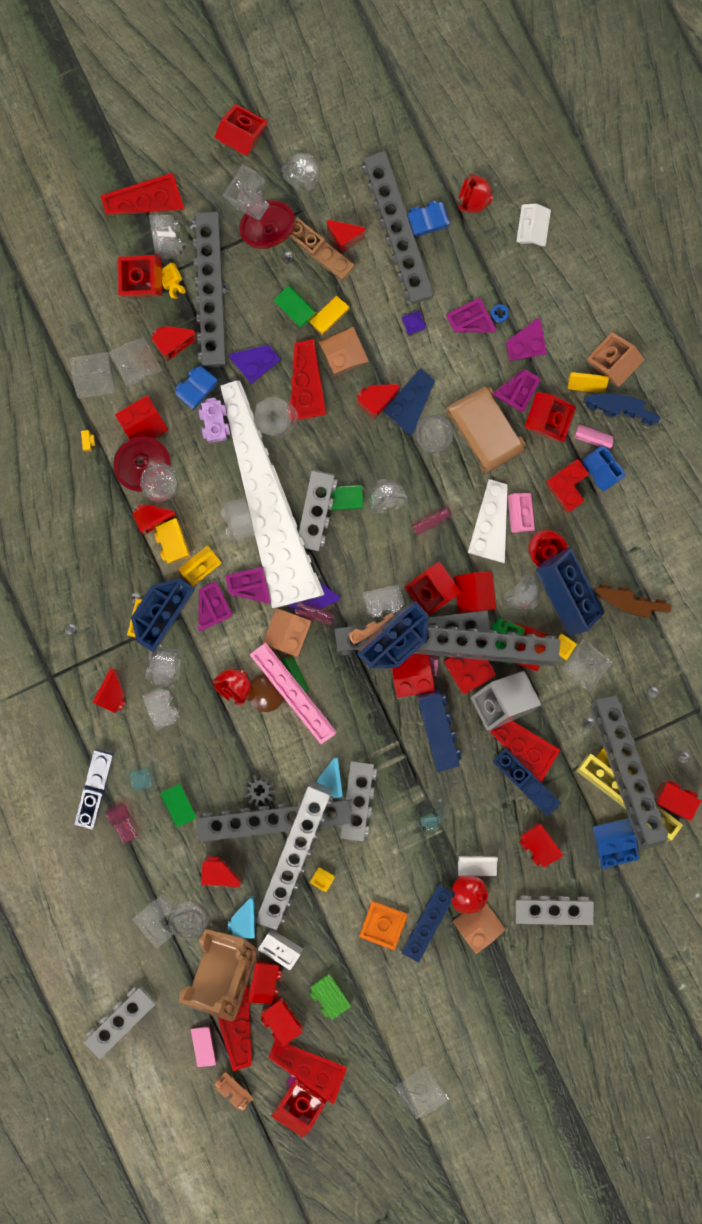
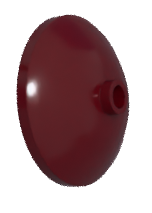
(272, 228)
(125, 461)

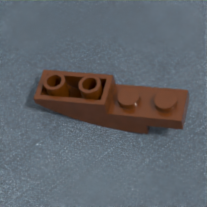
(623, 600)

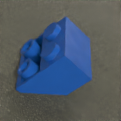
(615, 843)

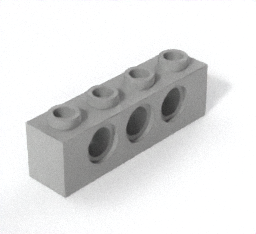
(317, 479)
(358, 770)
(583, 917)
(101, 1046)

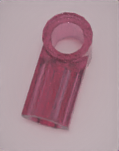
(119, 818)

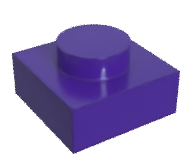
(413, 323)

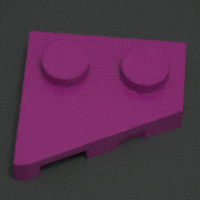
(471, 319)
(527, 342)
(518, 390)
(249, 585)
(212, 607)

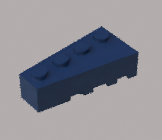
(438, 730)

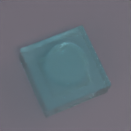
(140, 779)
(430, 822)

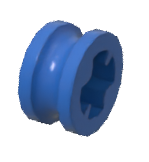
(495, 317)

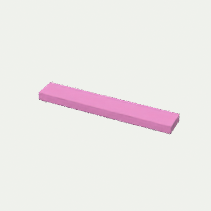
(293, 693)

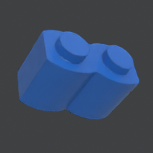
(428, 219)
(196, 387)
(603, 468)

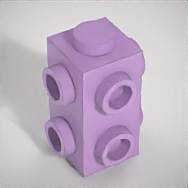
(212, 414)

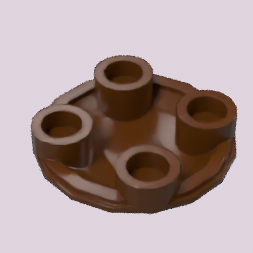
(264, 694)

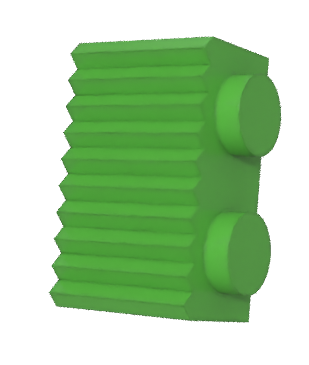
(329, 996)

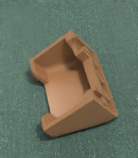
(485, 429)
(221, 975)

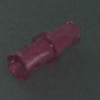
(431, 521)
(314, 614)

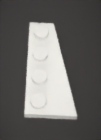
(490, 528)

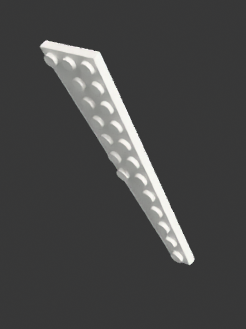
(279, 545)

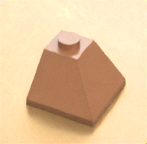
(343, 352)
(479, 928)

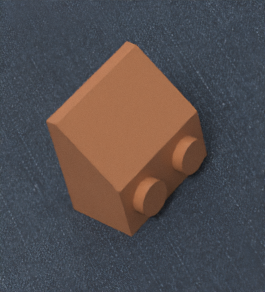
(615, 359)
(287, 632)

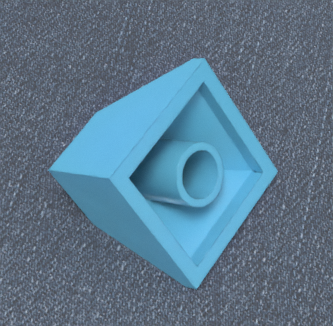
(331, 778)
(243, 921)

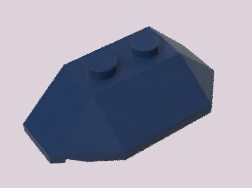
(159, 612)
(396, 638)

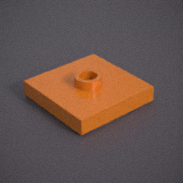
(383, 925)

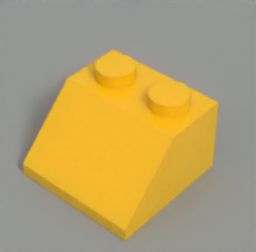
(172, 542)

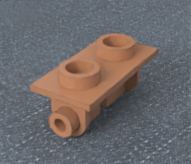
(227, 1085)

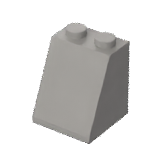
(505, 700)

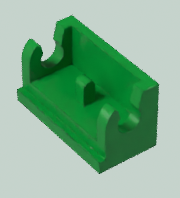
(295, 306)
(177, 805)

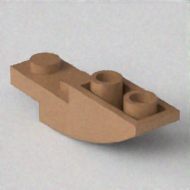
(321, 251)

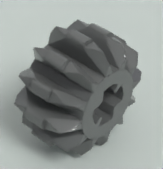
(255, 785)

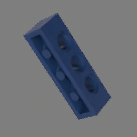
(428, 923)

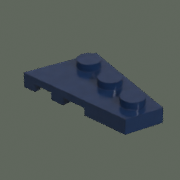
(410, 401)

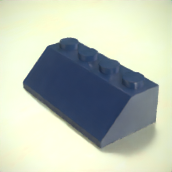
(570, 592)

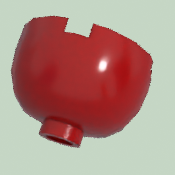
(475, 194)
(545, 545)
(234, 685)
(470, 894)

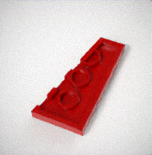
(149, 196)
(306, 384)
(527, 747)
(237, 1036)
(313, 1071)

